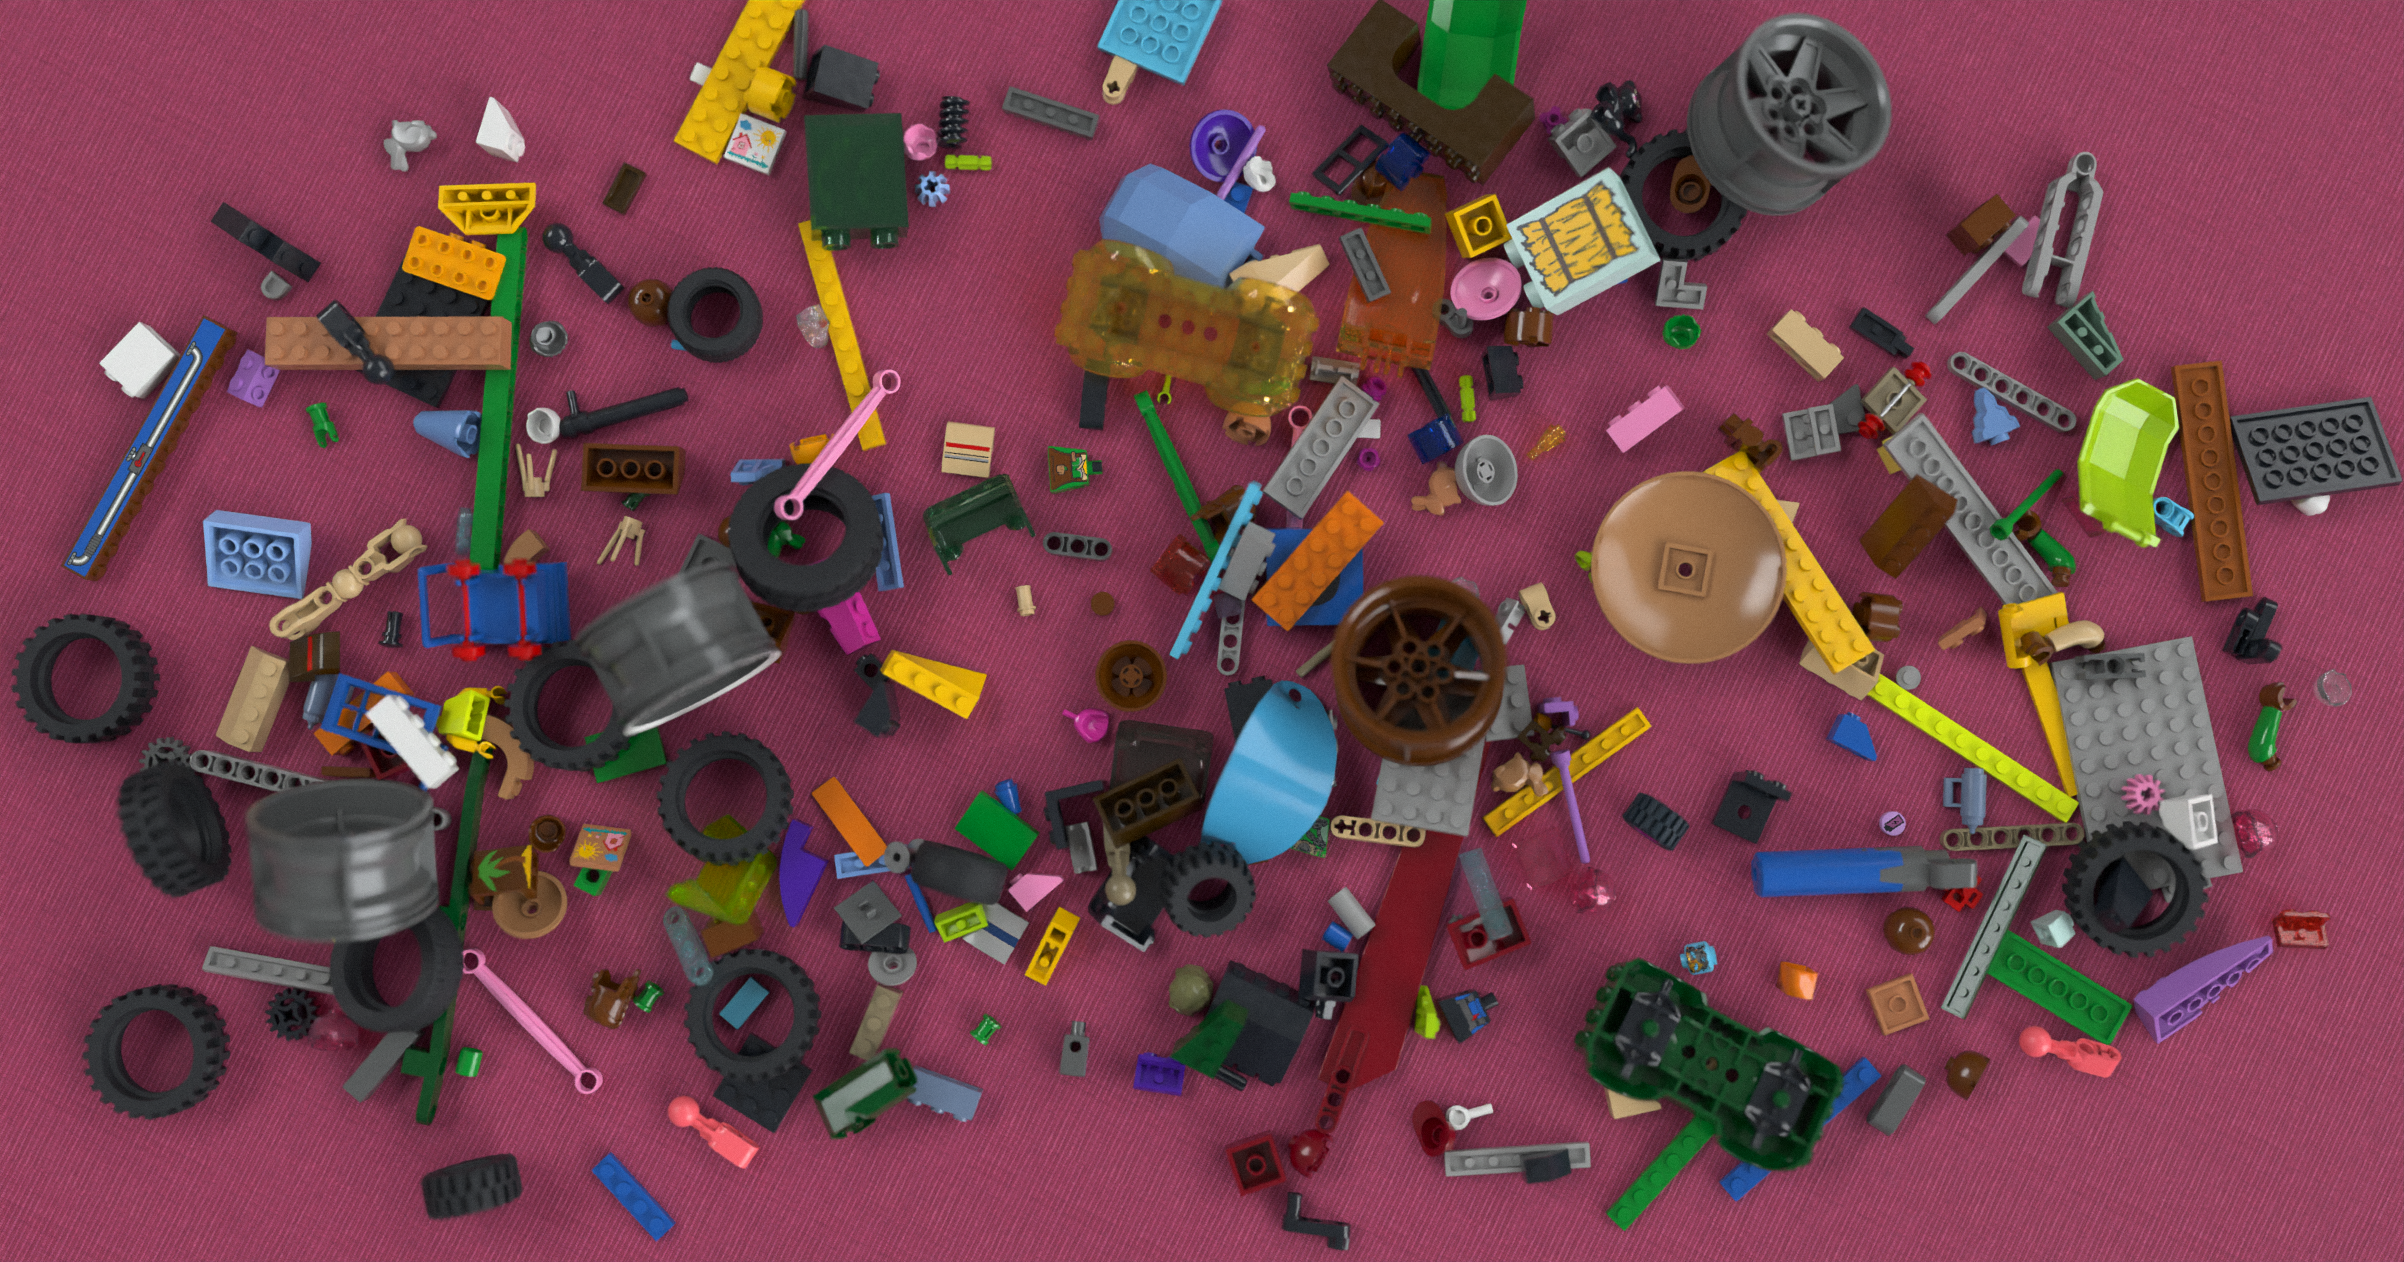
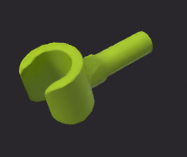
(1166, 388)

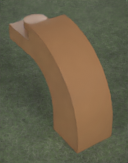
(528, 546)
(519, 763)

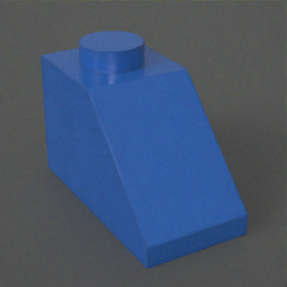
(1852, 736)

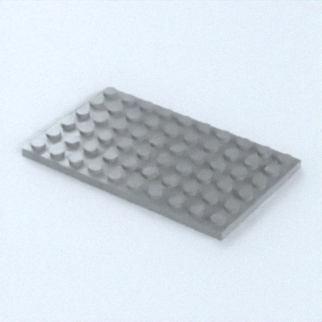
(2145, 728)

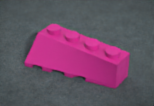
(851, 624)

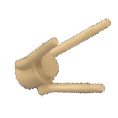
(533, 485)
(627, 529)

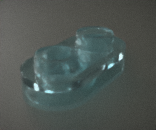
(464, 522)

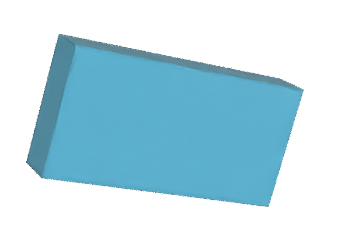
(744, 1003)

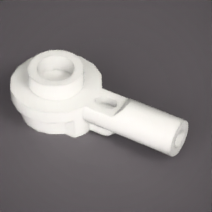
(1461, 1116)

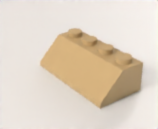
(255, 700)

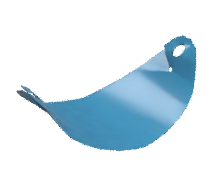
(1274, 776)

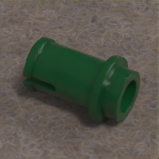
(633, 500)

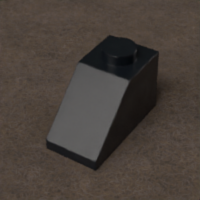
(1545, 1166)

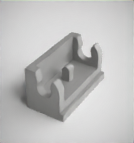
(1081, 847)

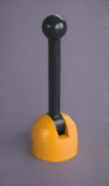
(1545, 722)

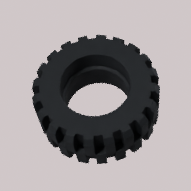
(1215, 914)
(471, 1186)

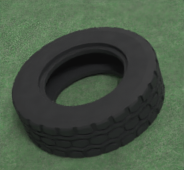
(815, 584)

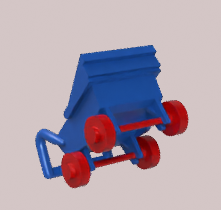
(510, 605)

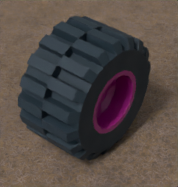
(1655, 821)

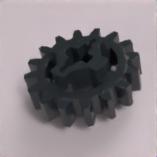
(282, 1016)

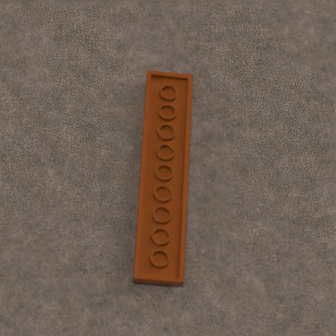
(2211, 481)

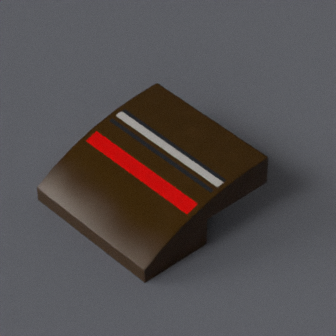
(314, 656)

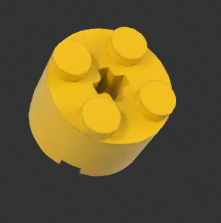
(770, 93)

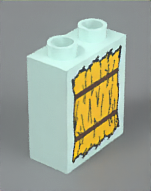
(1580, 243)

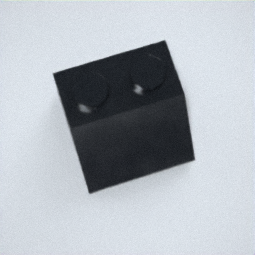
(1501, 372)

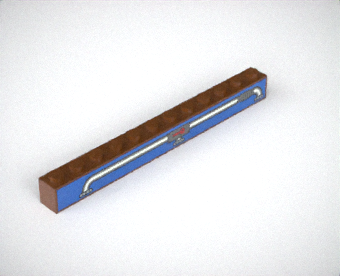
(150, 449)

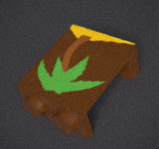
(504, 872)

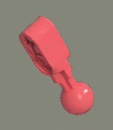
(2081, 1055)
(720, 1136)

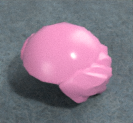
(919, 142)

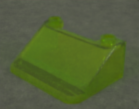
(726, 890)

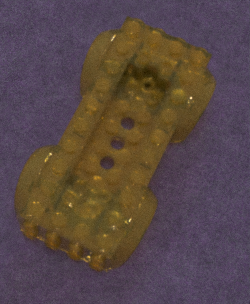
(1116, 331)

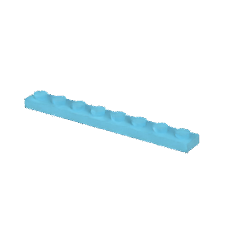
(1220, 562)

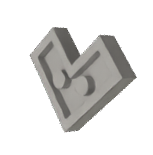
(1673, 290)

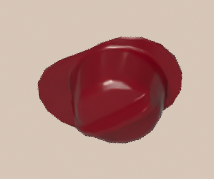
(1433, 1129)

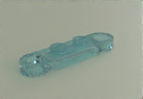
(687, 946)

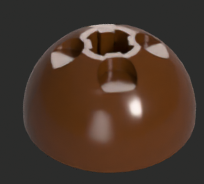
(1123, 659)

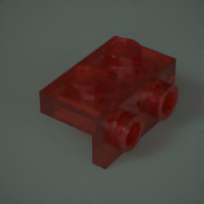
(2301, 929)

